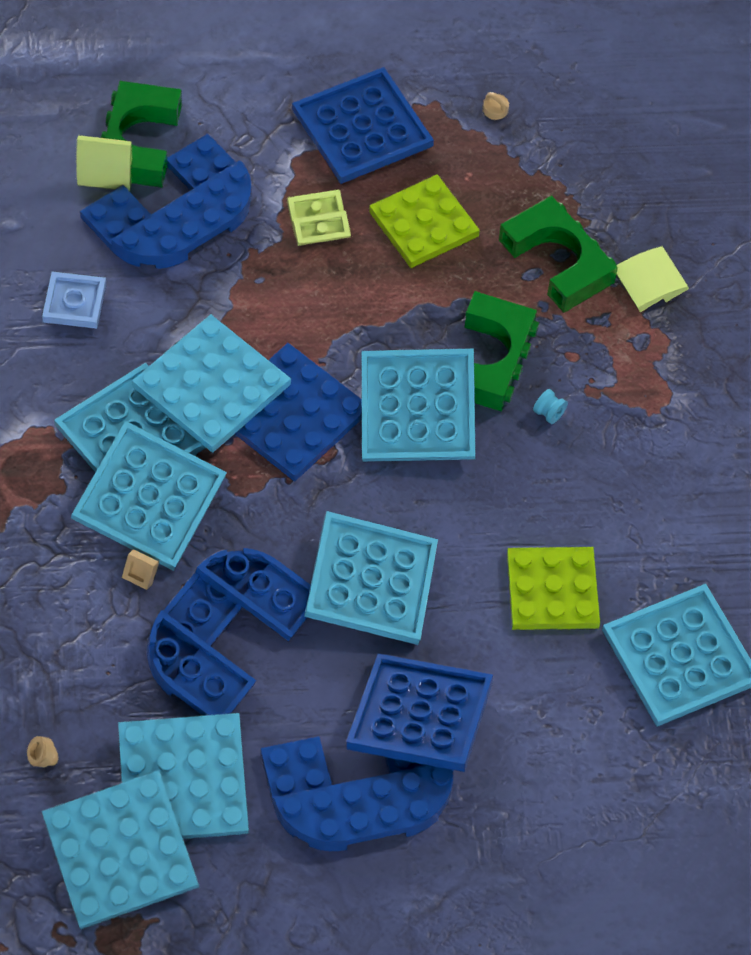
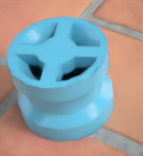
(550, 406)

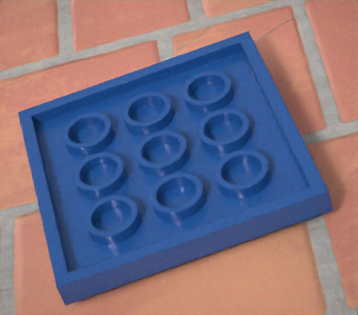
(362, 125)
(303, 418)
(420, 712)

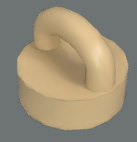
(495, 106)
(42, 752)

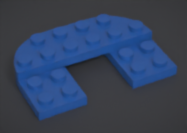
(216, 202)
(200, 612)
(356, 810)

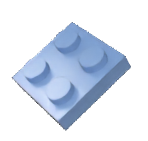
(74, 300)

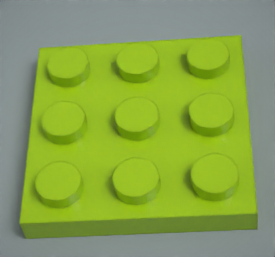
(424, 221)
(553, 588)

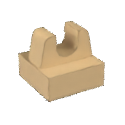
(140, 569)

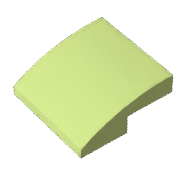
(103, 162)
(318, 217)
(651, 278)

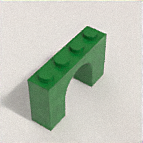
(138, 104)
(551, 223)
(513, 327)

